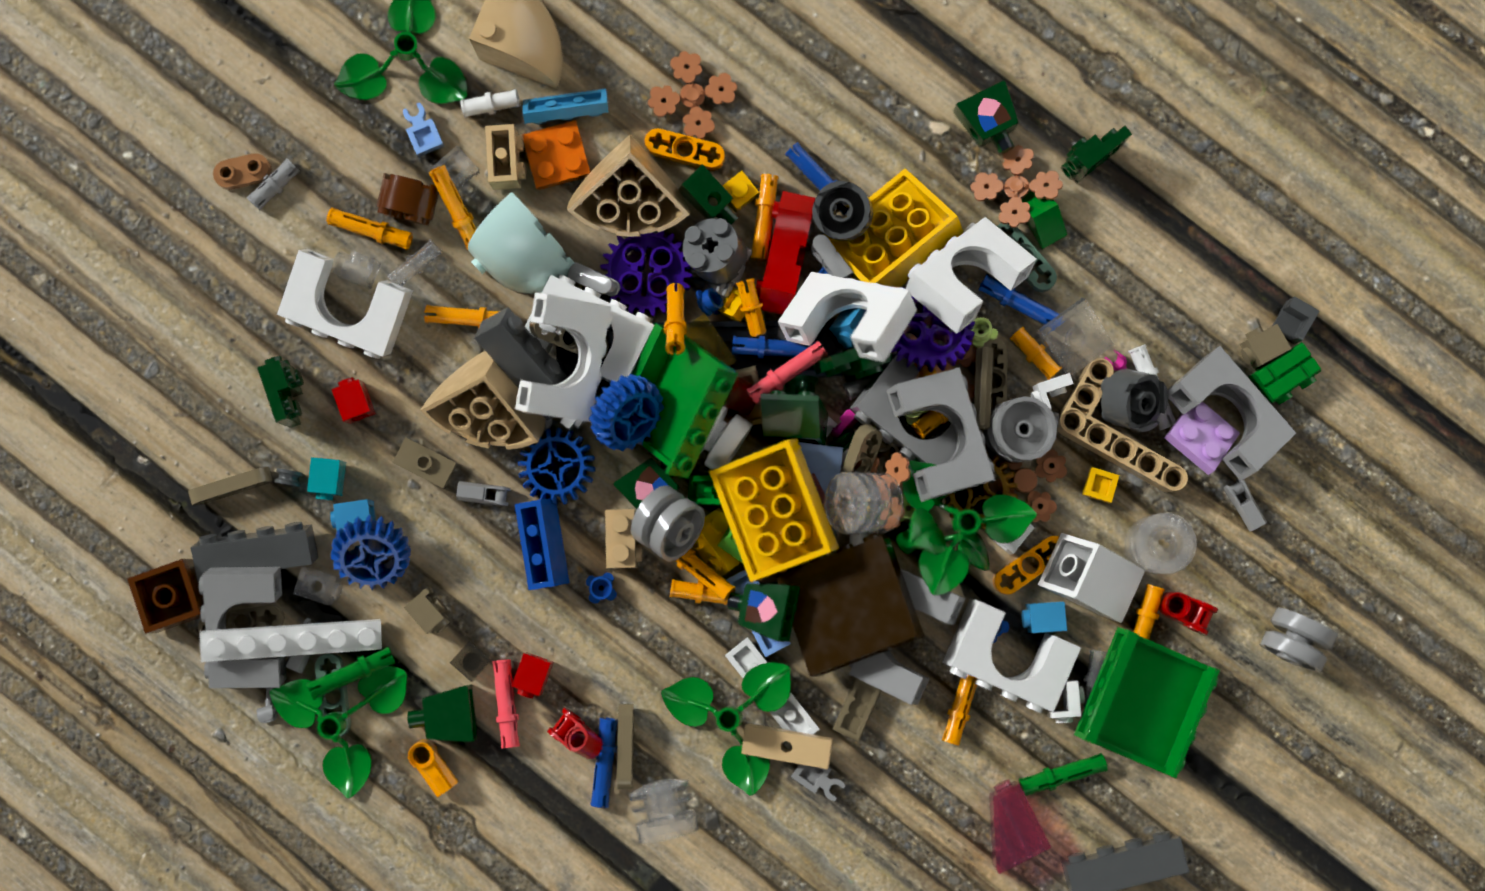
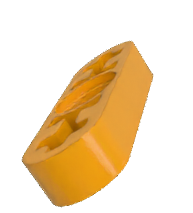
(662, 151)
(1008, 571)

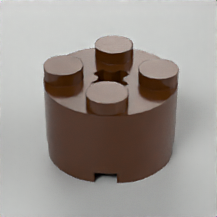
(408, 197)

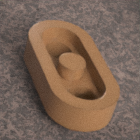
(241, 172)

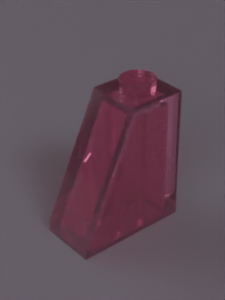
(1014, 827)

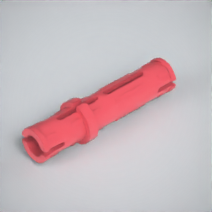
(787, 372)
(506, 704)

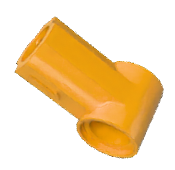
(434, 770)

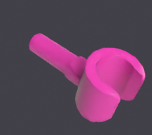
(1120, 363)

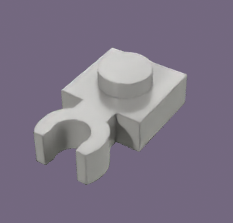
(816, 777)

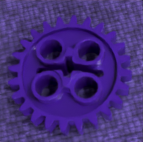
(622, 269)
(924, 349)

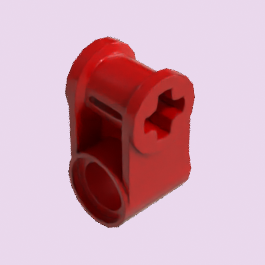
(1191, 613)
(576, 735)

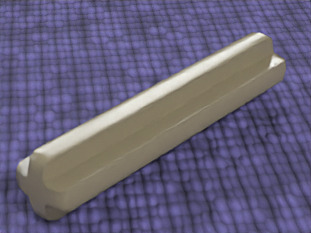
(983, 386)

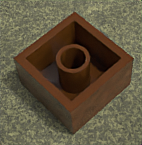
(167, 596)

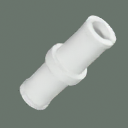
(490, 103)

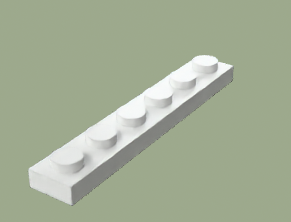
(290, 640)

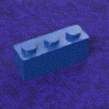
(542, 544)

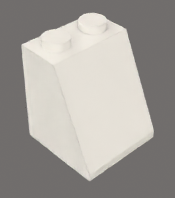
(1091, 577)

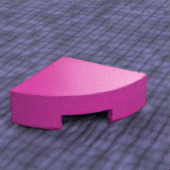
(847, 422)

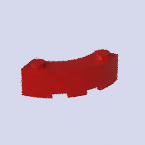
(786, 252)

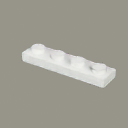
(792, 714)

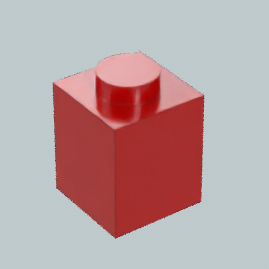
(353, 400)
(532, 675)

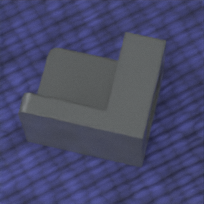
(1295, 319)

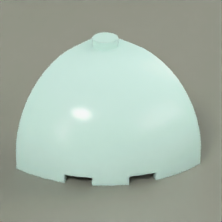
(516, 248)

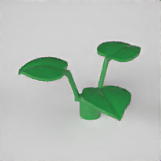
(439, 84)
(1004, 519)
(927, 536)
(691, 700)
(343, 766)

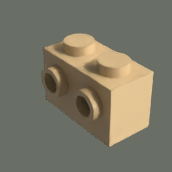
(503, 157)
(621, 547)

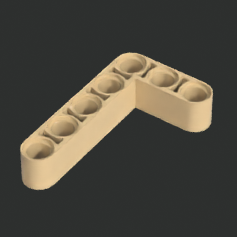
(1111, 437)

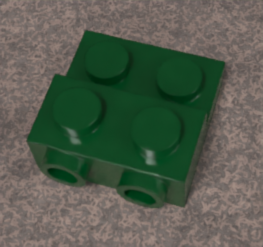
(1091, 153)
(850, 364)
(281, 385)

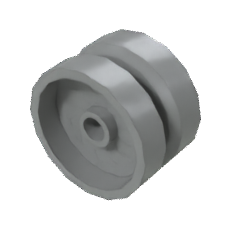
(1036, 429)
(667, 523)
(1299, 637)

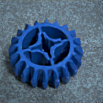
(626, 412)
(571, 463)
(365, 560)

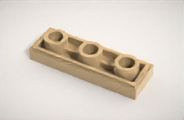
(769, 743)

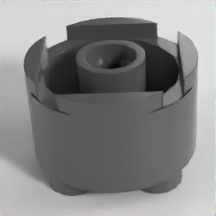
(828, 203)
(714, 250)
(1133, 399)

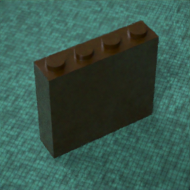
(851, 605)

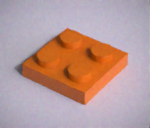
(556, 155)

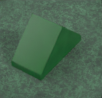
(1045, 220)
(702, 491)

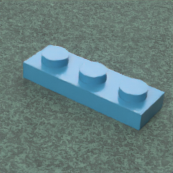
(565, 106)

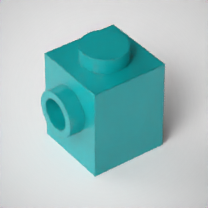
(326, 478)

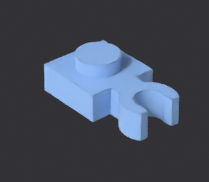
(423, 133)

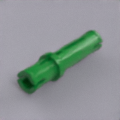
(350, 673)
(1067, 773)

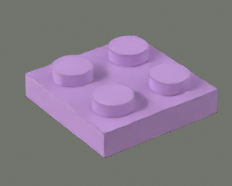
(1202, 437)

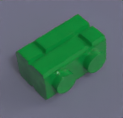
(1286, 373)

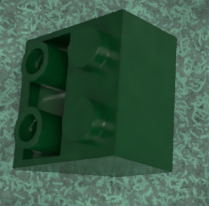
(793, 418)

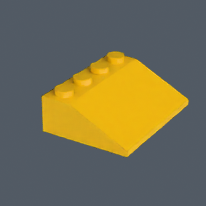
(903, 232)
(773, 509)

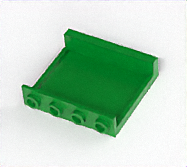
(693, 394)
(1147, 702)

